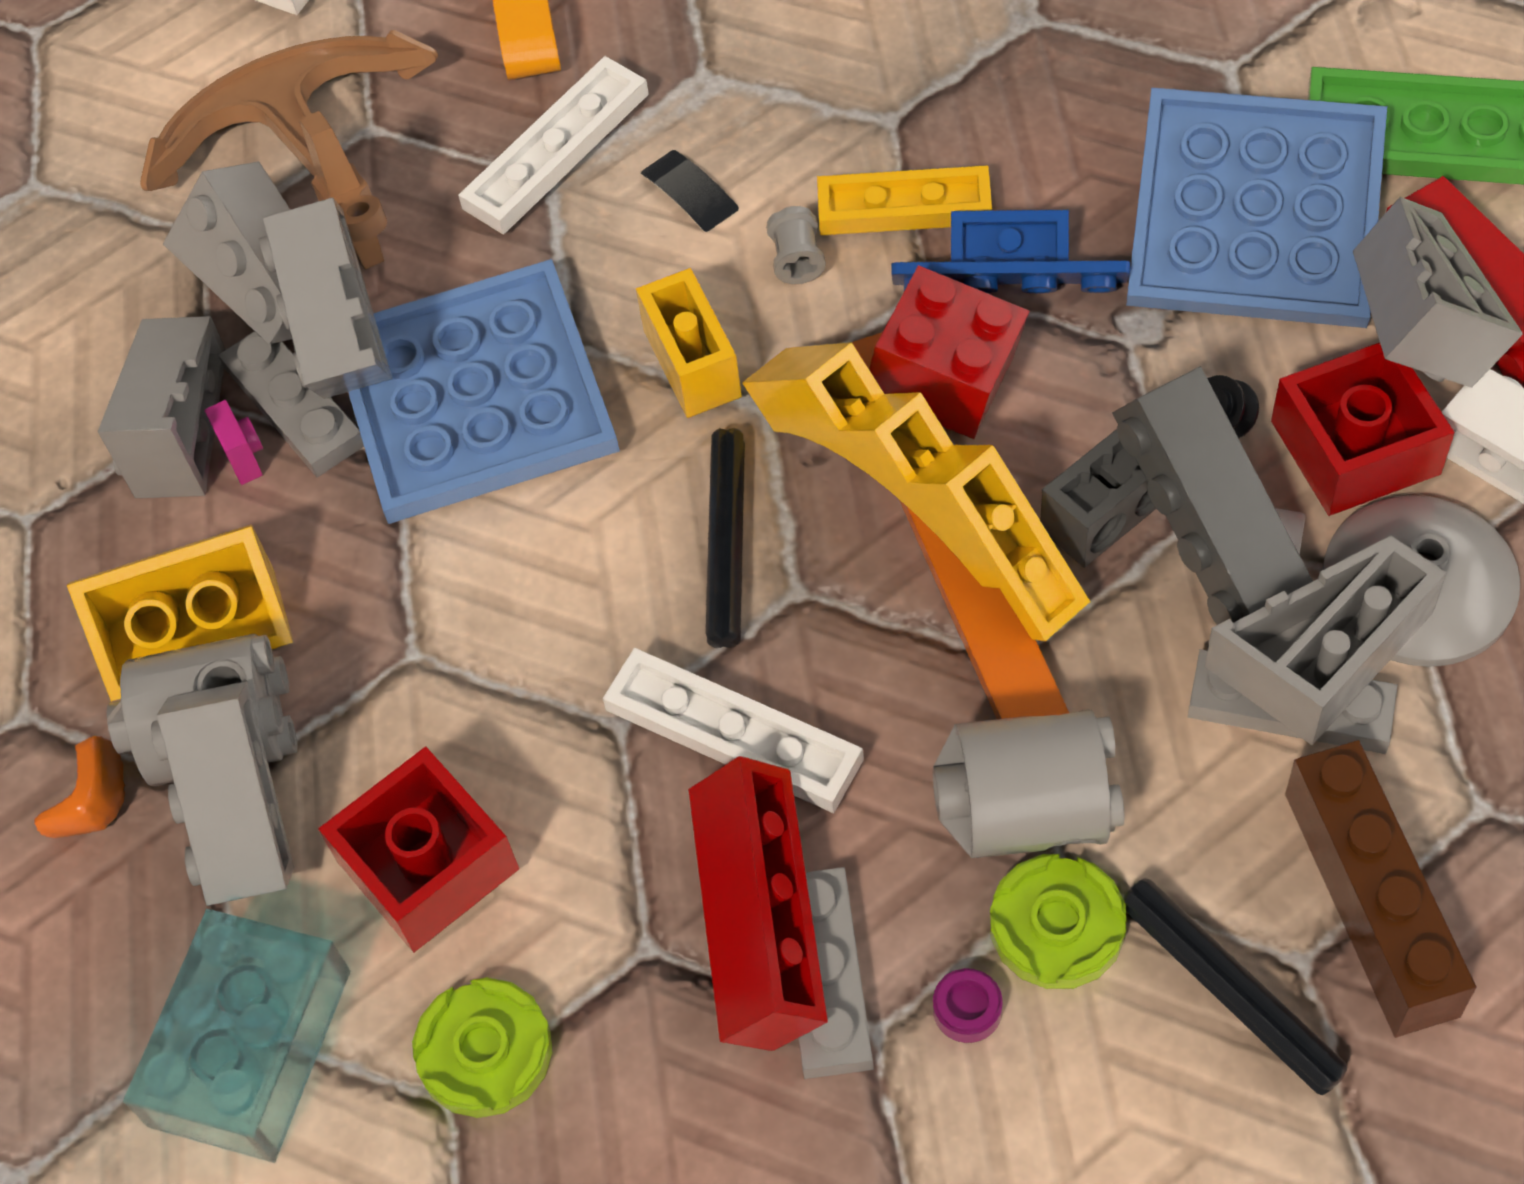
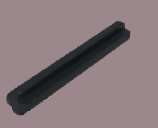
(725, 539)
(1235, 987)

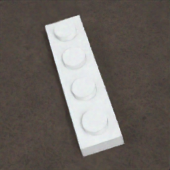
(553, 145)
(732, 725)

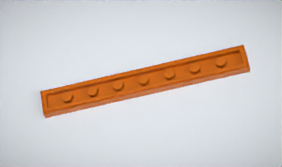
(992, 634)

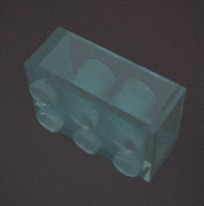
(238, 1035)

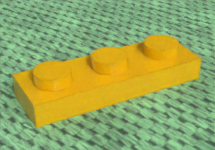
(900, 199)

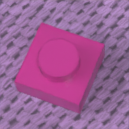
(237, 440)

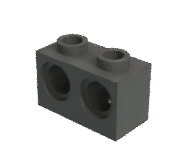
(1095, 501)

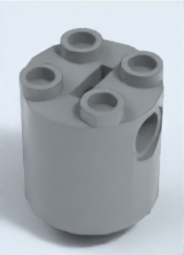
(153, 678)
(1028, 783)

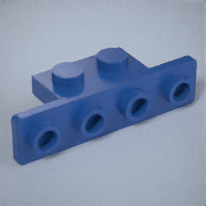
(1016, 249)

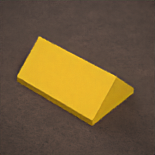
(180, 601)

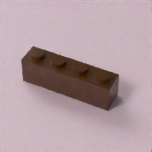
(1379, 889)

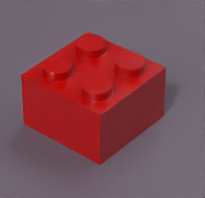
(948, 347)
(1360, 428)
(420, 848)

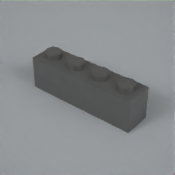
(1210, 496)

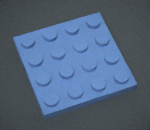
(1256, 206)
(480, 393)

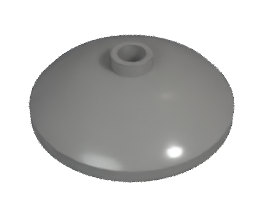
(1479, 581)

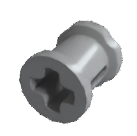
(796, 248)

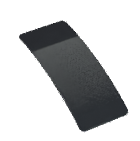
(691, 189)

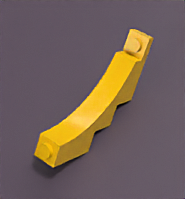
(952, 488)

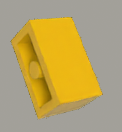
(689, 342)

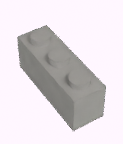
(223, 793)

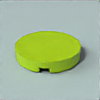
(1057, 921)
(482, 1047)

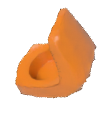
(95, 797)

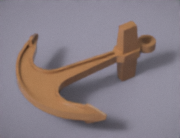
(276, 94)

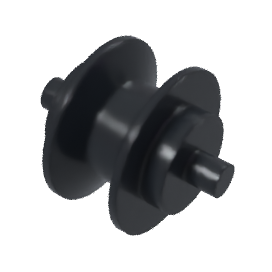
(1237, 401)

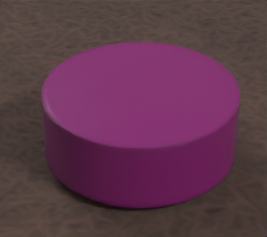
(967, 1005)

